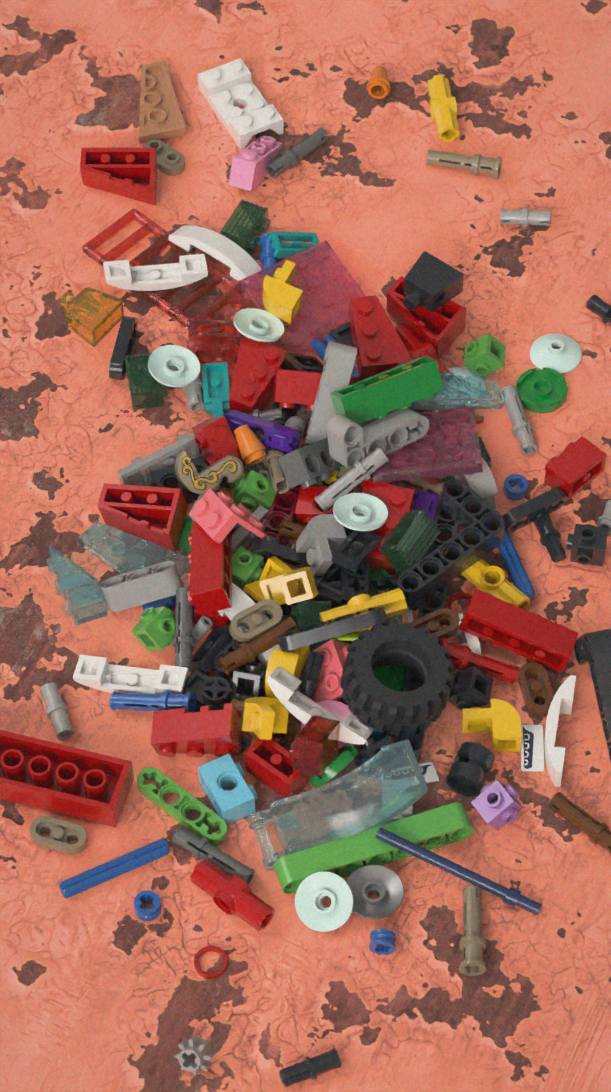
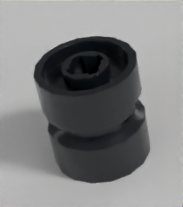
(470, 769)

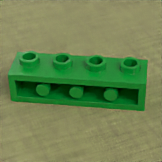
(389, 391)

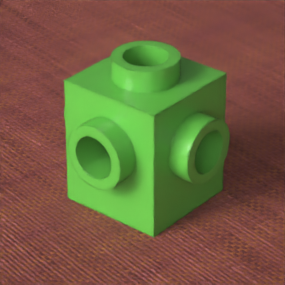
(484, 355)
(254, 491)
(246, 567)
(156, 628)

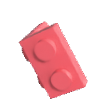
(218, 516)
(331, 670)

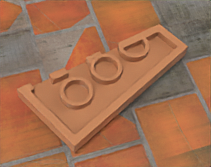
(159, 108)

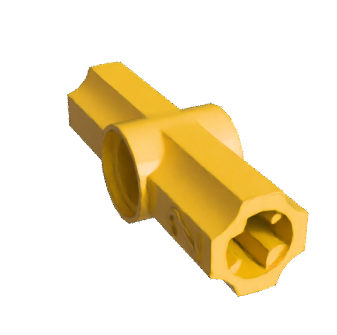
(443, 108)
(482, 574)
(393, 602)

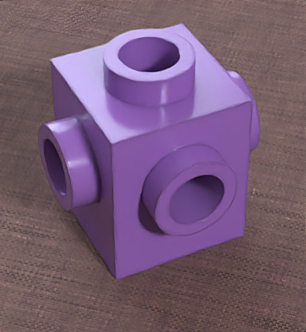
(498, 804)

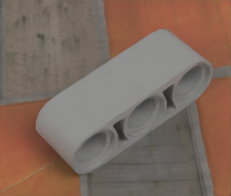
(141, 586)

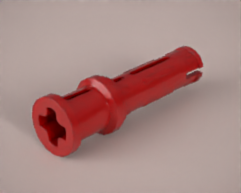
(465, 658)

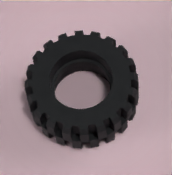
(405, 648)

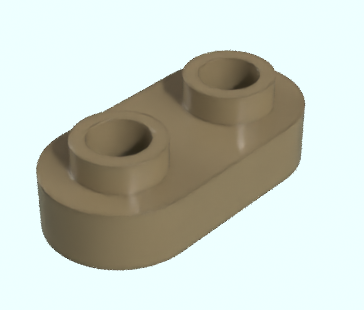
(168, 159)
(254, 621)
(60, 834)

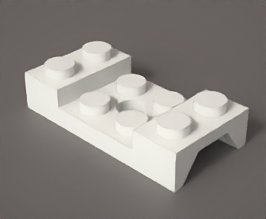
(232, 86)

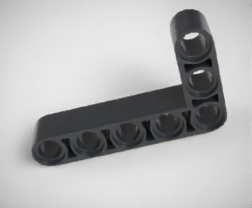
(482, 530)
(595, 650)

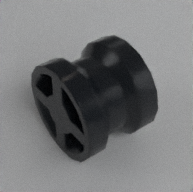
(212, 688)

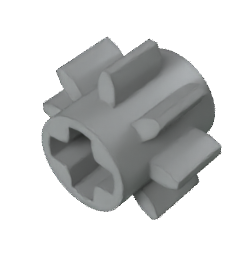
(195, 1054)

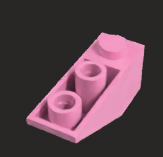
(250, 164)

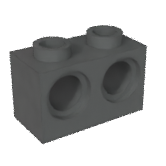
(308, 464)

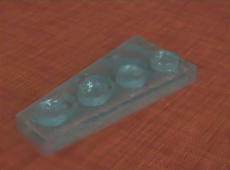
(463, 394)
(126, 551)

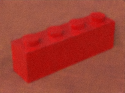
(210, 571)
(518, 630)

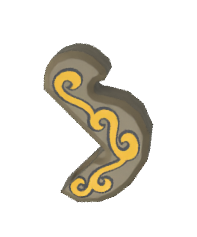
(210, 477)

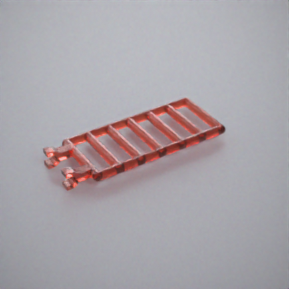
(231, 297)

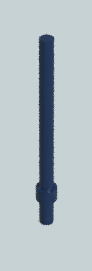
(510, 895)

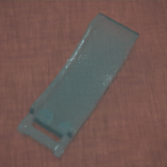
(345, 806)

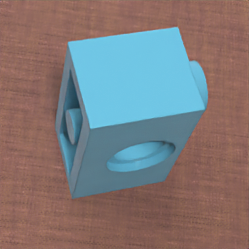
(228, 804)

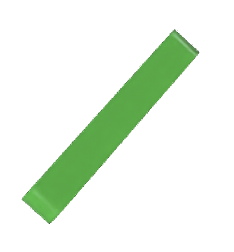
(347, 854)

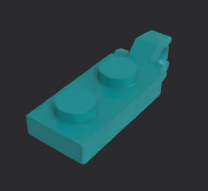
(215, 388)

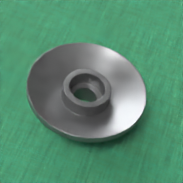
(377, 881)

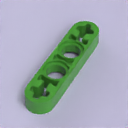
(185, 803)

